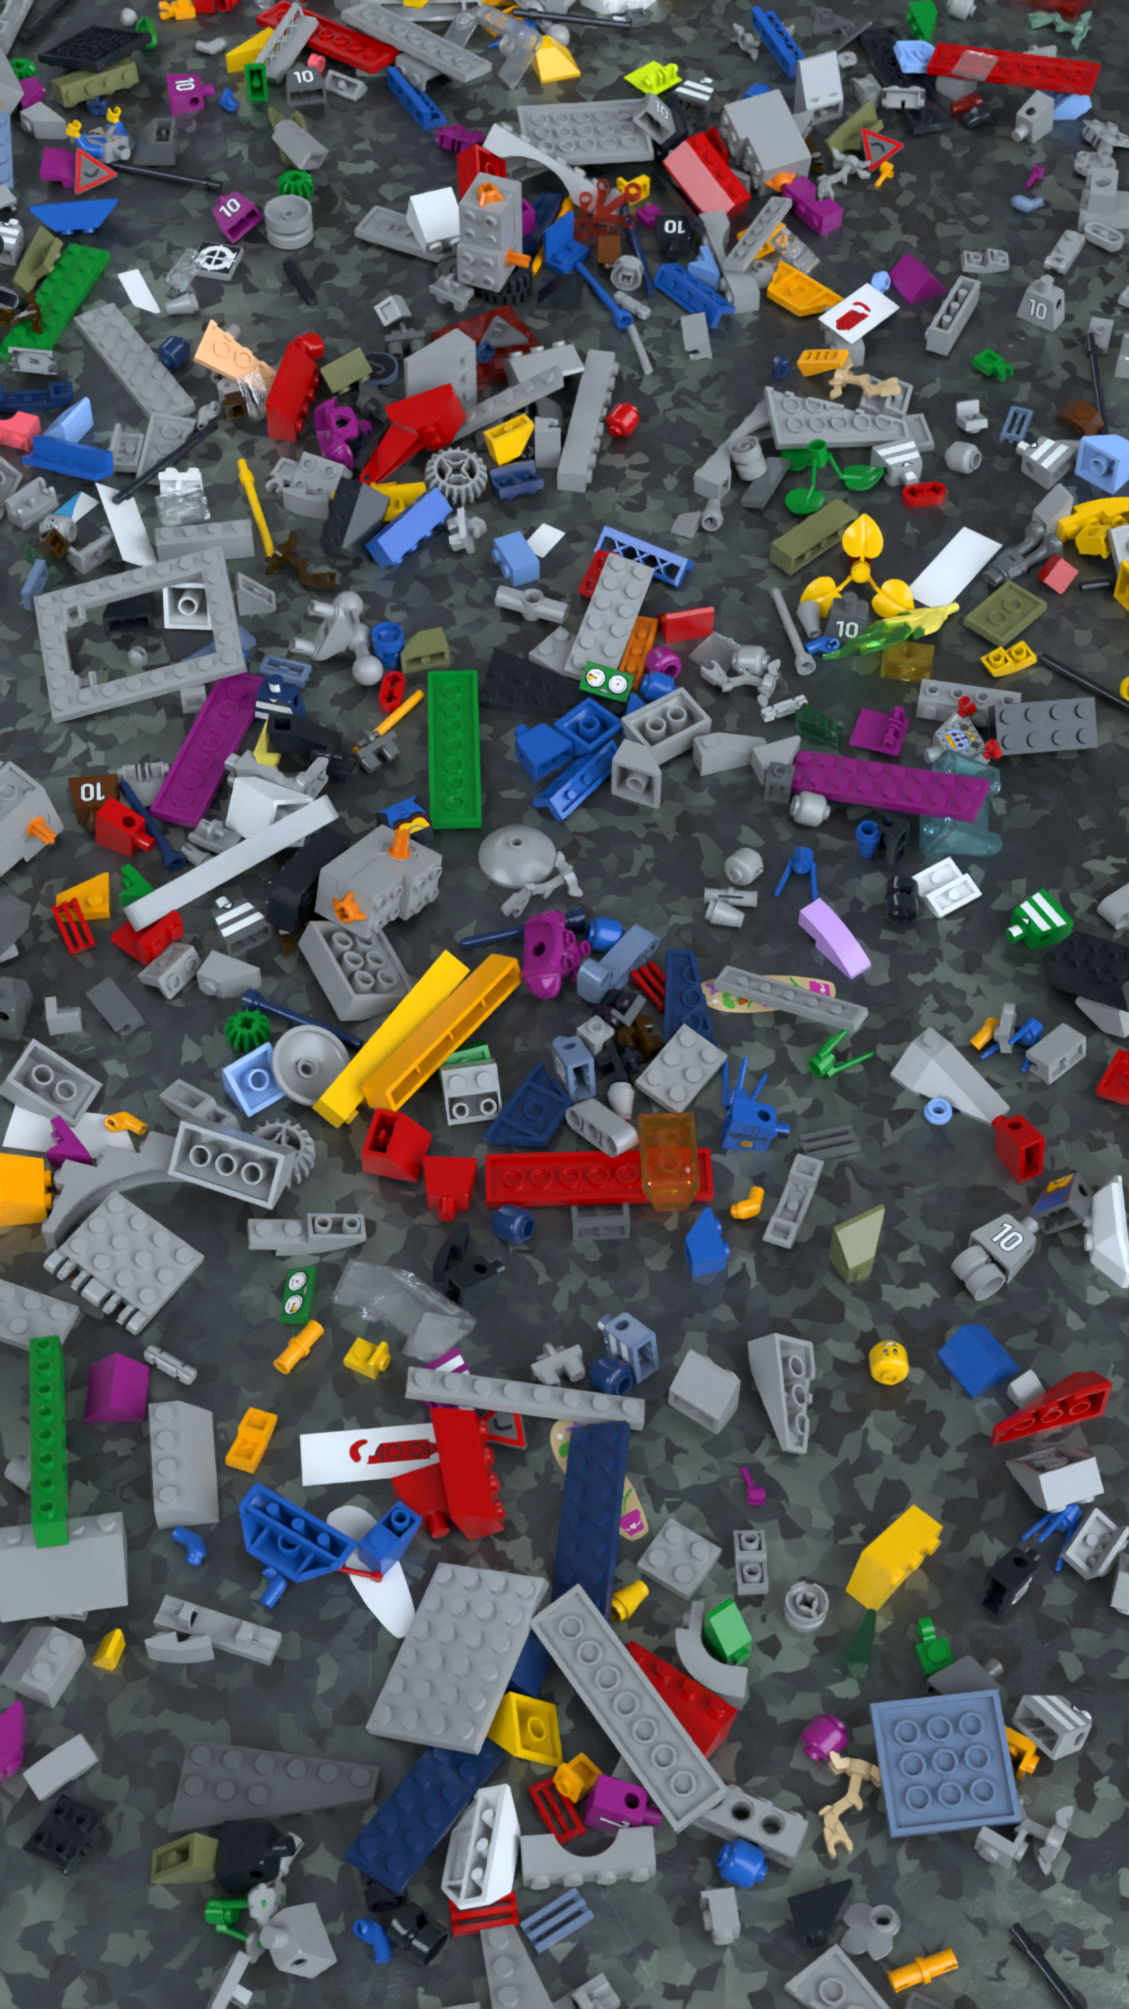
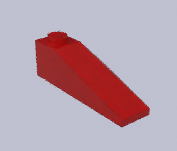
(1068, 1402)

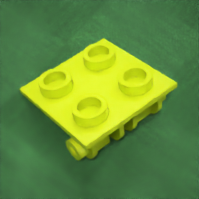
(654, 77)

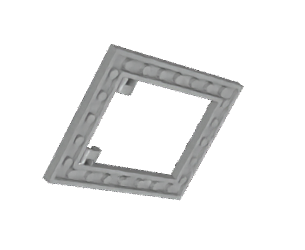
(53, 618)

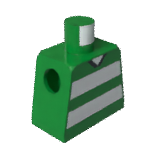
(1039, 922)

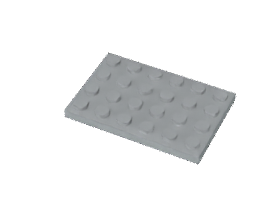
(586, 132)
(457, 1658)

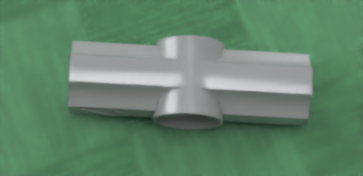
(532, 604)

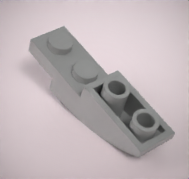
(313, 1235)

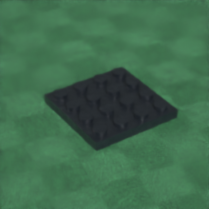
(95, 48)

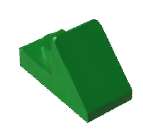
(134, 886)

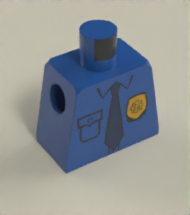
(751, 1126)

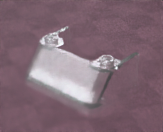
(518, 42)
(406, 1304)

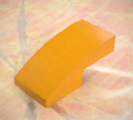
(252, 1440)

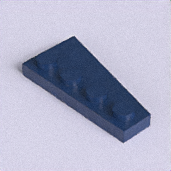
(684, 997)

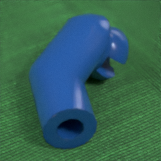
(226, 101)
(193, 1542)
(276, 1586)
(375, 1935)

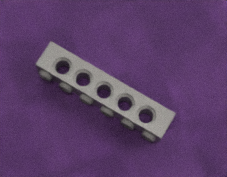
(718, 1820)

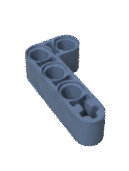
(614, 969)

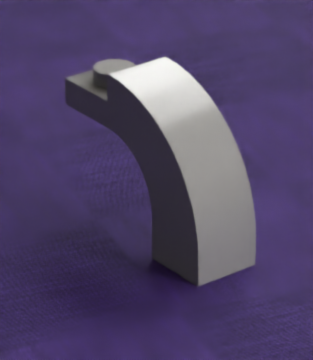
(693, 1661)

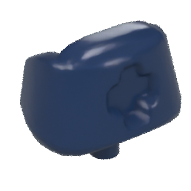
(97, 107)
(484, 352)
(781, 367)

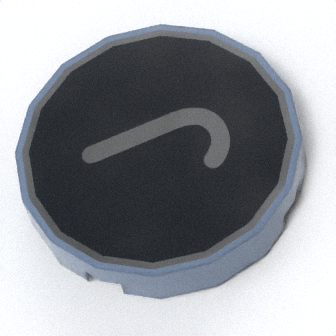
(384, 369)

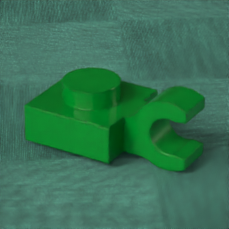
(932, 1652)

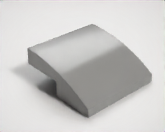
(891, 405)

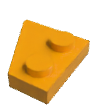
(92, 898)

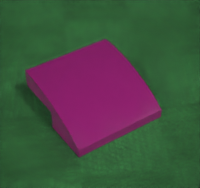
(58, 166)

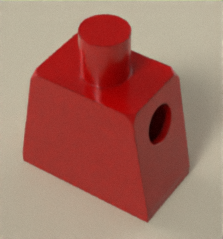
(121, 829)
(1019, 1147)
(449, 1184)
(426, 1496)

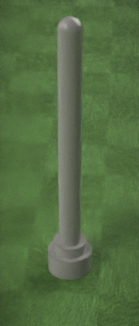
(803, 662)

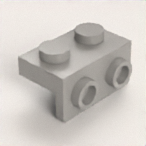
(125, 449)
(1095, 1545)

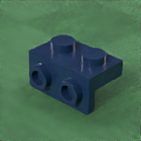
(515, 479)

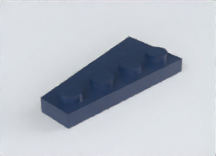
(546, 209)

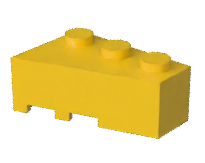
(893, 1557)

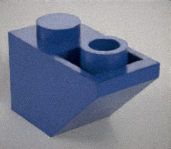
(704, 1246)
(389, 1538)

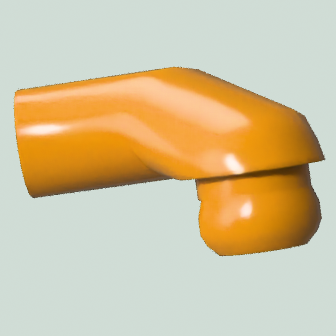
(985, 1033)
(125, 1121)
(749, 1207)

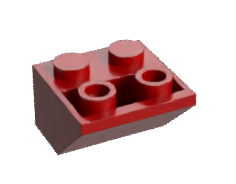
(395, 1146)

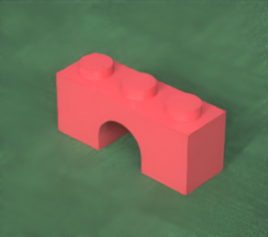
(19, 431)

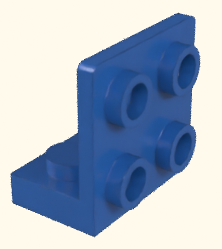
(560, 248)

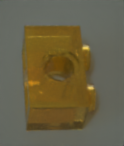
(908, 661)

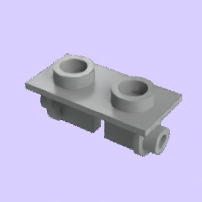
(913, 97)

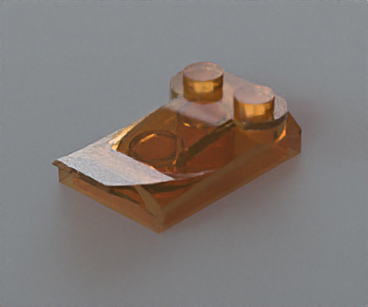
(668, 1159)

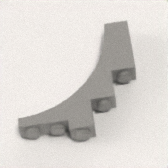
(118, 1169)

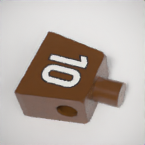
(90, 794)

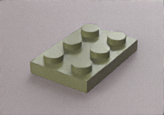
(1005, 613)

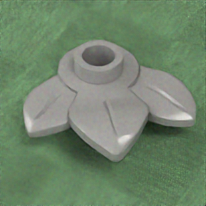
(866, 1933)

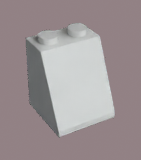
(434, 219)
(186, 606)
(261, 803)

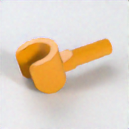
(886, 170)

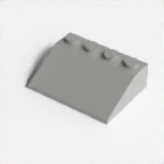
(444, 362)
(355, 972)
(64, 1577)

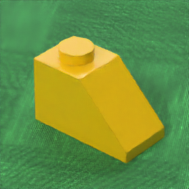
(508, 438)

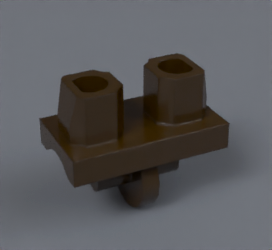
(638, 1037)

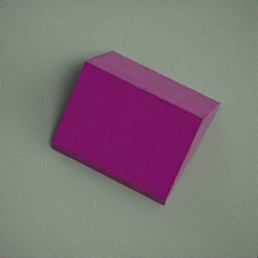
(914, 280)
(117, 1390)

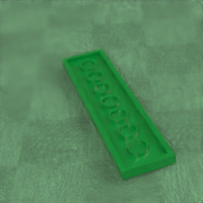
(60, 298)
(454, 750)

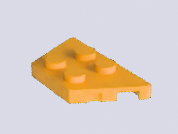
(799, 292)

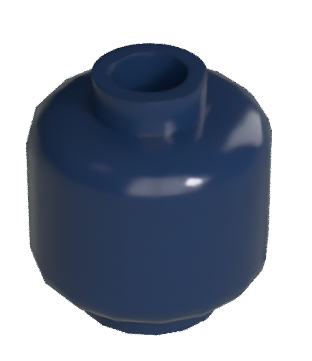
(174, 352)
(512, 1223)
(611, 1375)

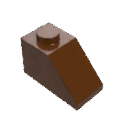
(608, 251)
(1080, 417)

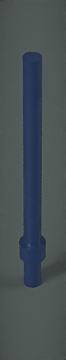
(639, 253)

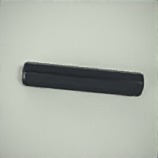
(300, 282)

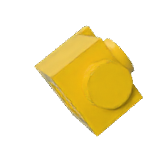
(1094, 540)

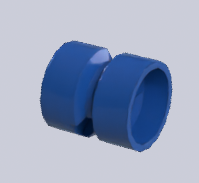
(388, 643)

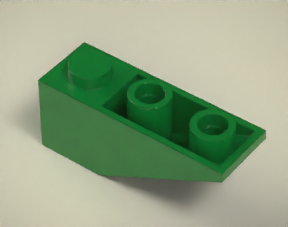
(922, 20)

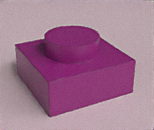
(646, 215)

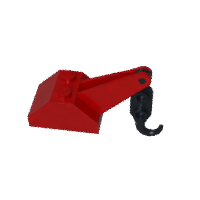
(418, 423)

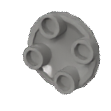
(1086, 161)

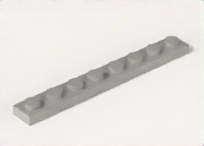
(523, 1398)

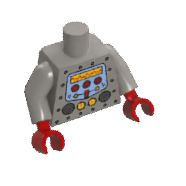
(961, 736)

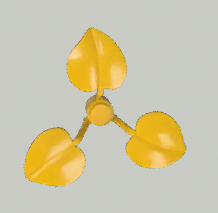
(863, 540)

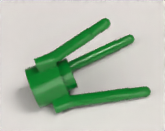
(823, 1060)

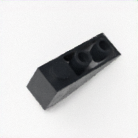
(297, 735)

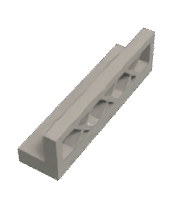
(289, 46)

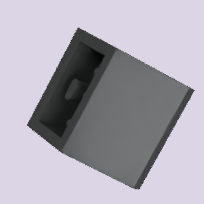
(157, 143)

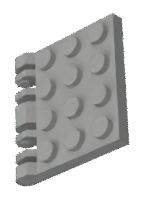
(125, 1257)

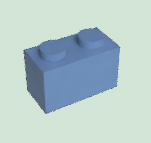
(516, 559)

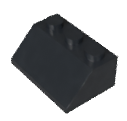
(678, 137)
(353, 520)

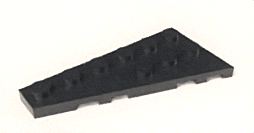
(533, 690)

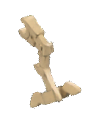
(844, 375)
(858, 1771)

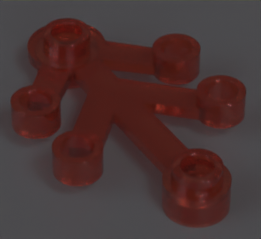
(602, 213)

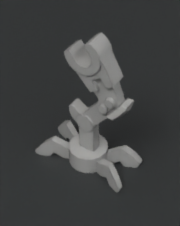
(748, 41)
(849, 165)
(766, 684)
(519, 900)
(1054, 1837)

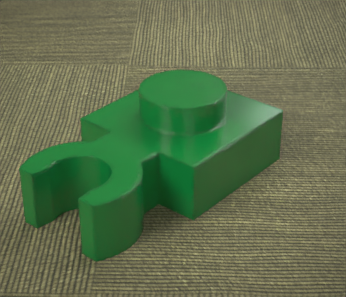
(992, 363)

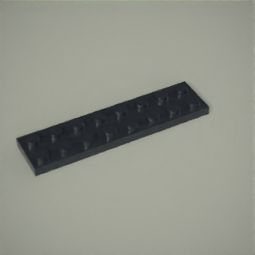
(879, 51)

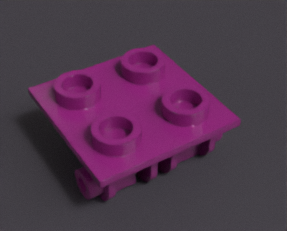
(457, 138)
(881, 731)

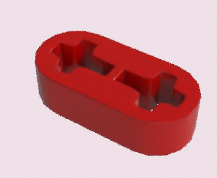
(923, 494)
(387, 691)

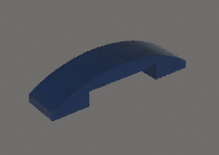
(36, 400)

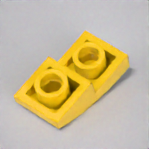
(1004, 662)

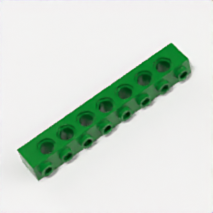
(48, 1442)

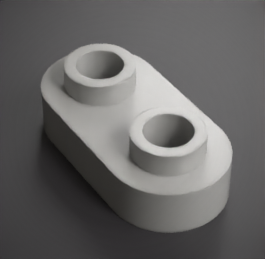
(1103, 236)

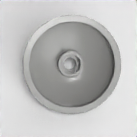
(516, 856)
(317, 1052)

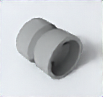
(748, 458)
(980, 1276)

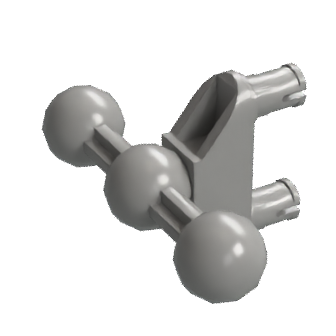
(556, 31)
(341, 631)

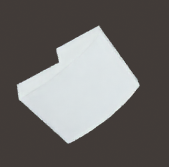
(945, 888)

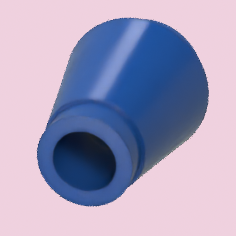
(867, 837)

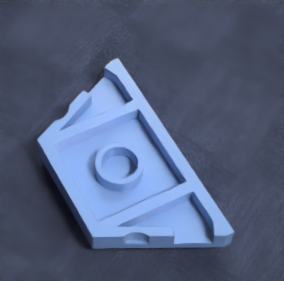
(913, 55)

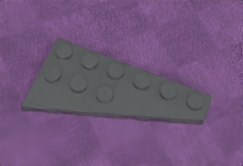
(258, 1784)

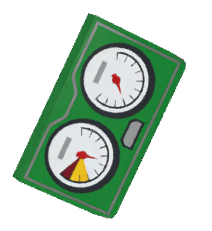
(606, 682)
(298, 1295)

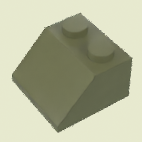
(345, 371)

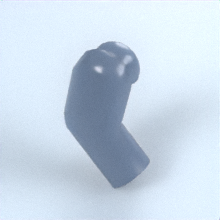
(1025, 204)

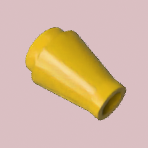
(627, 1600)

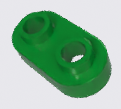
(147, 25)

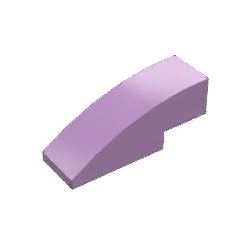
(833, 938)

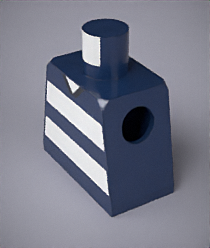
(278, 698)

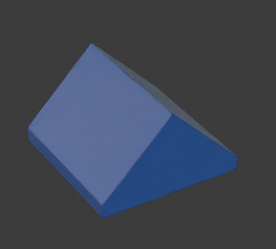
(588, 726)
(977, 1360)

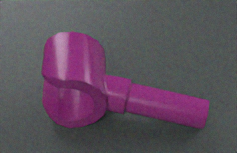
(1036, 173)
(755, 1495)

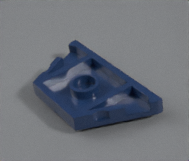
(531, 1113)

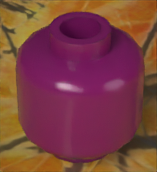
(663, 660)
(823, 1736)

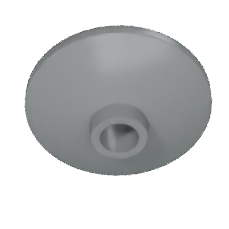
(762, 272)

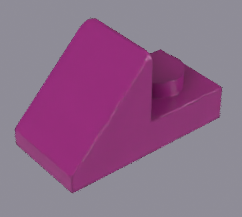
(66, 1146)

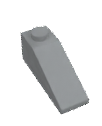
(723, 751)

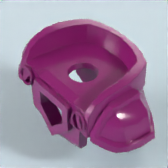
(334, 440)
(550, 953)

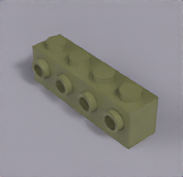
(85, 84)
(812, 536)

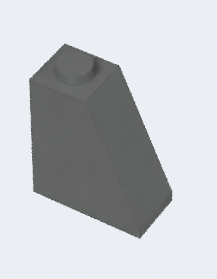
(13, 920)

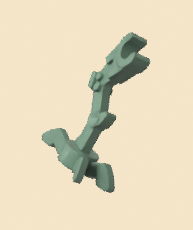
(1080, 30)

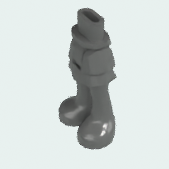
(1012, 564)

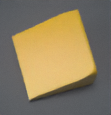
(110, 1650)

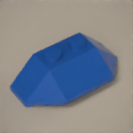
(75, 214)
(291, 1537)

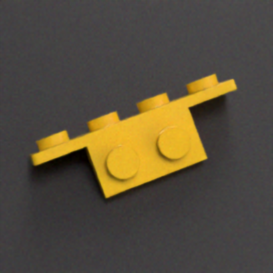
(400, 495)

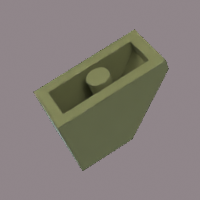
(425, 651)
(185, 1860)

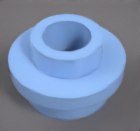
(881, 281)
(941, 1106)

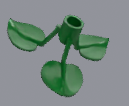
(809, 501)

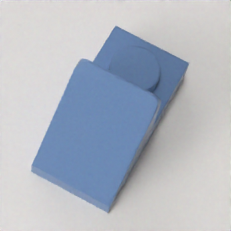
(705, 268)

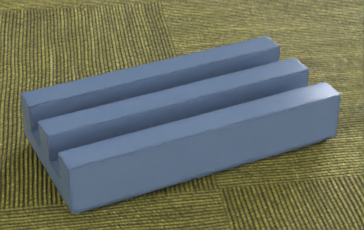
(1012, 436)
(34, 584)
(288, 676)
(527, 1924)

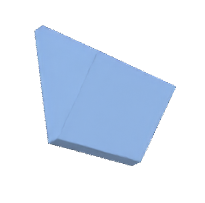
(72, 422)
(251, 1081)

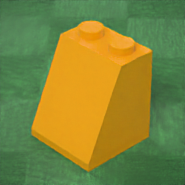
(24, 1190)

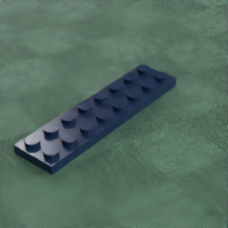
(592, 1512)

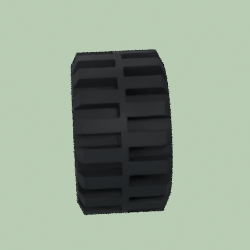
(515, 289)

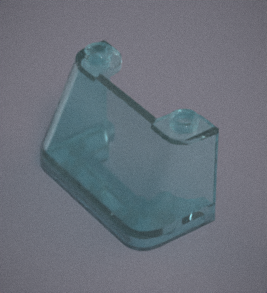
(960, 837)

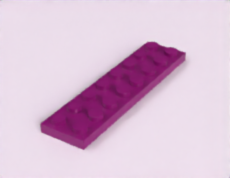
(202, 758)
(889, 786)

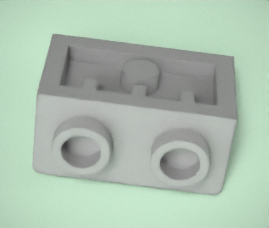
(172, 969)

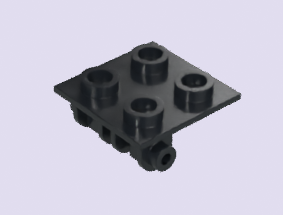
(65, 1833)

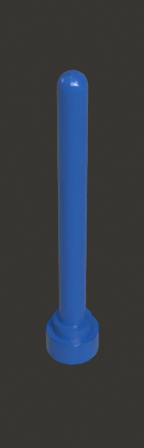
(621, 317)

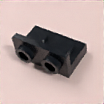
(619, 1007)

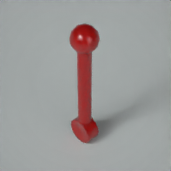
(374, 1576)

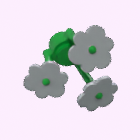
(262, 1904)

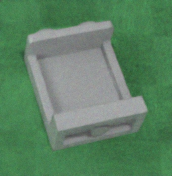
(416, 71)

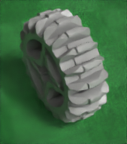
(454, 468)
(294, 1135)

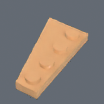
(230, 359)

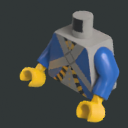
(103, 143)

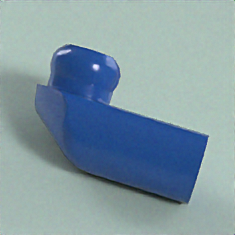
(822, 644)

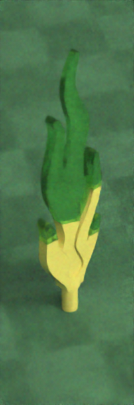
(895, 630)

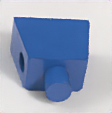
(541, 750)

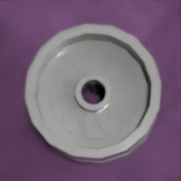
(288, 222)

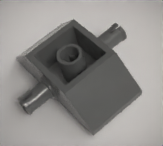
(540, 408)

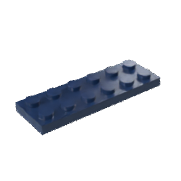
(421, 1812)

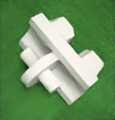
(172, 480)

